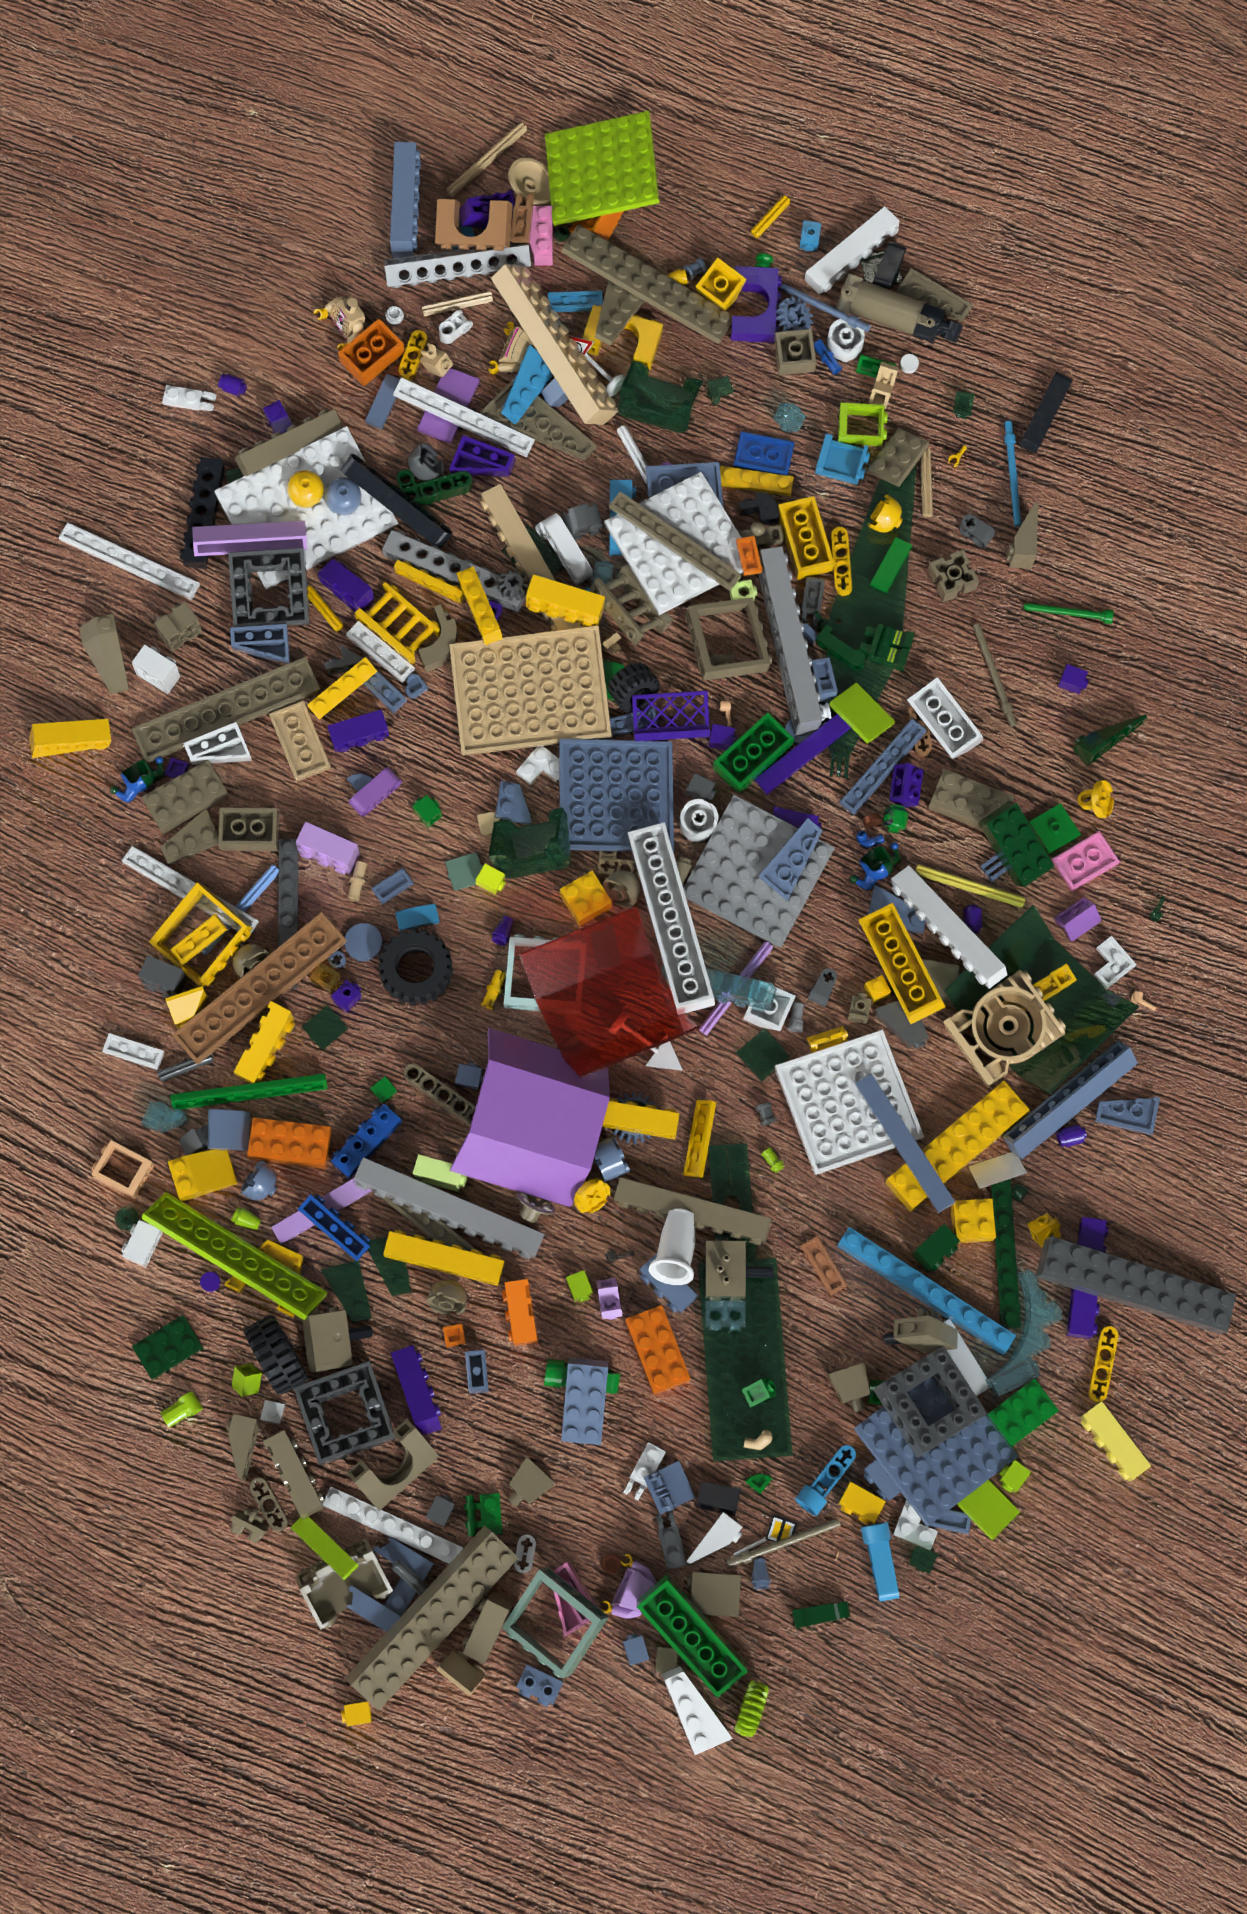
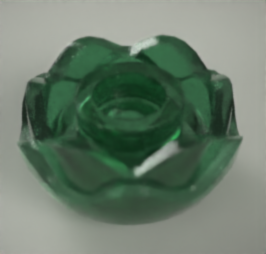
(120, 1215)

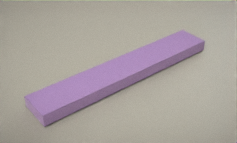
(299, 1223)

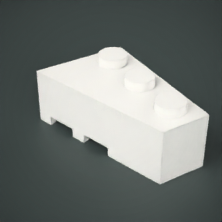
(218, 746)

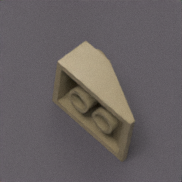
(1024, 546)
(242, 1437)

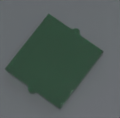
(324, 1028)

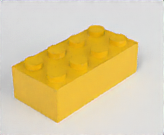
(805, 538)
(564, 601)

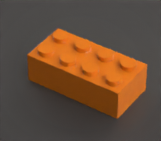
(289, 1143)
(657, 1350)

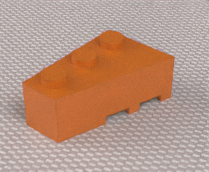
(520, 1312)

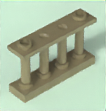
(623, 618)

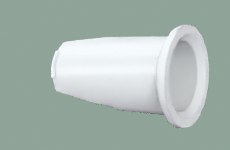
(675, 1249)

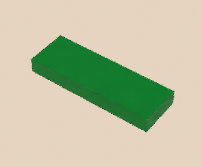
(891, 565)

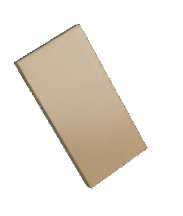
(299, 741)

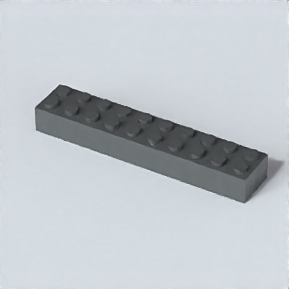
(1135, 1285)

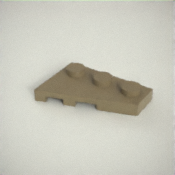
(191, 839)

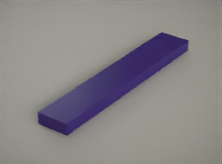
(802, 754)

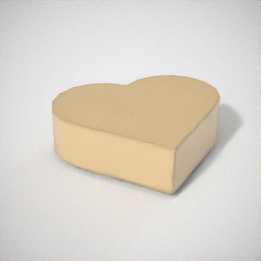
(486, 822)

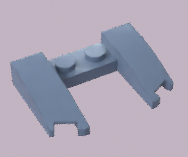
(387, 1615)

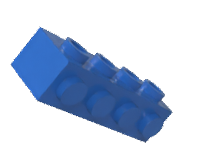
(366, 1140)
(334, 1227)

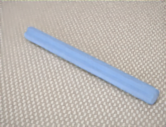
(248, 899)

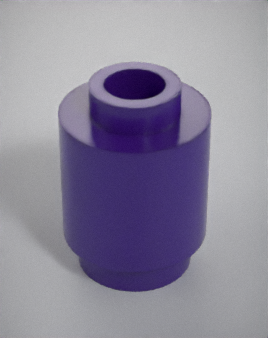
(232, 384)
(973, 918)
(1071, 1136)

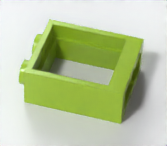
(862, 410)

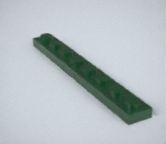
(1005, 1255)

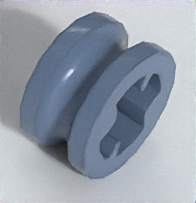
(331, 959)

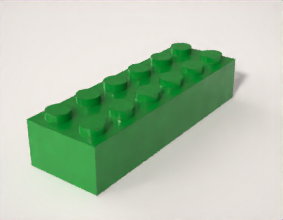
(692, 1635)

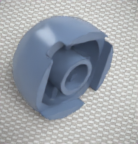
(342, 496)
(260, 1182)

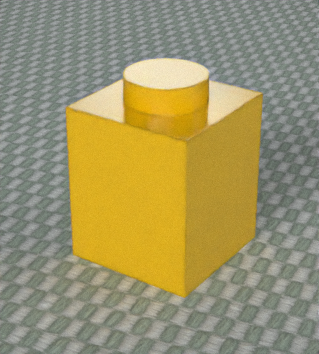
(877, 989)
(357, 1714)

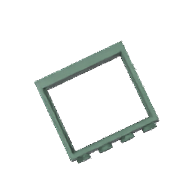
(576, 1600)

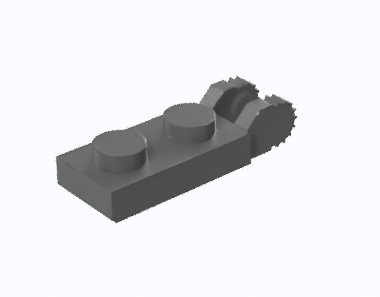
(812, 598)
(671, 1542)

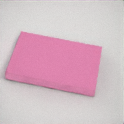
(1085, 861)

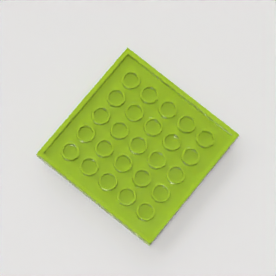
(601, 168)

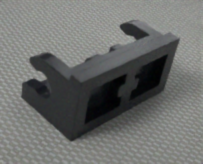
(718, 1498)

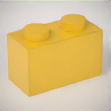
(861, 1503)

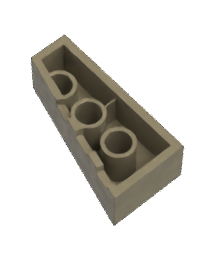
(294, 1475)

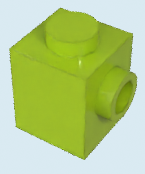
(1013, 1476)

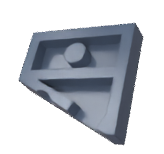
(512, 804)

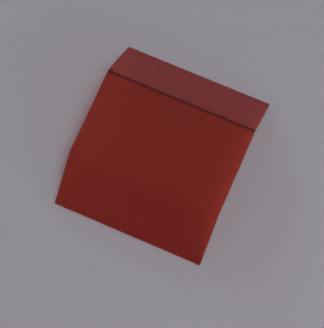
(603, 994)

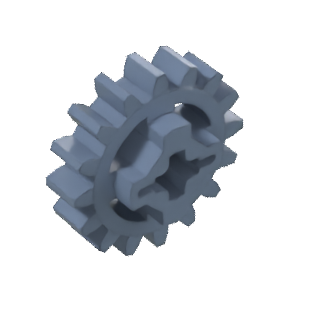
(794, 316)

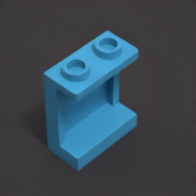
(842, 461)

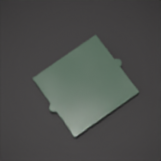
(463, 871)

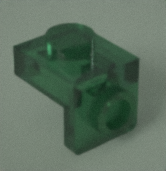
(963, 404)

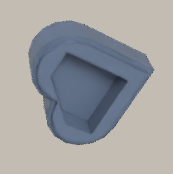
(415, 686)

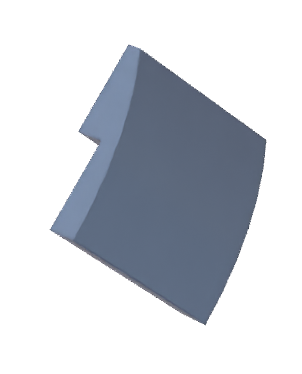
(228, 1130)

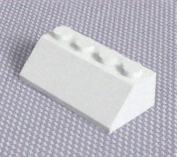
(945, 719)

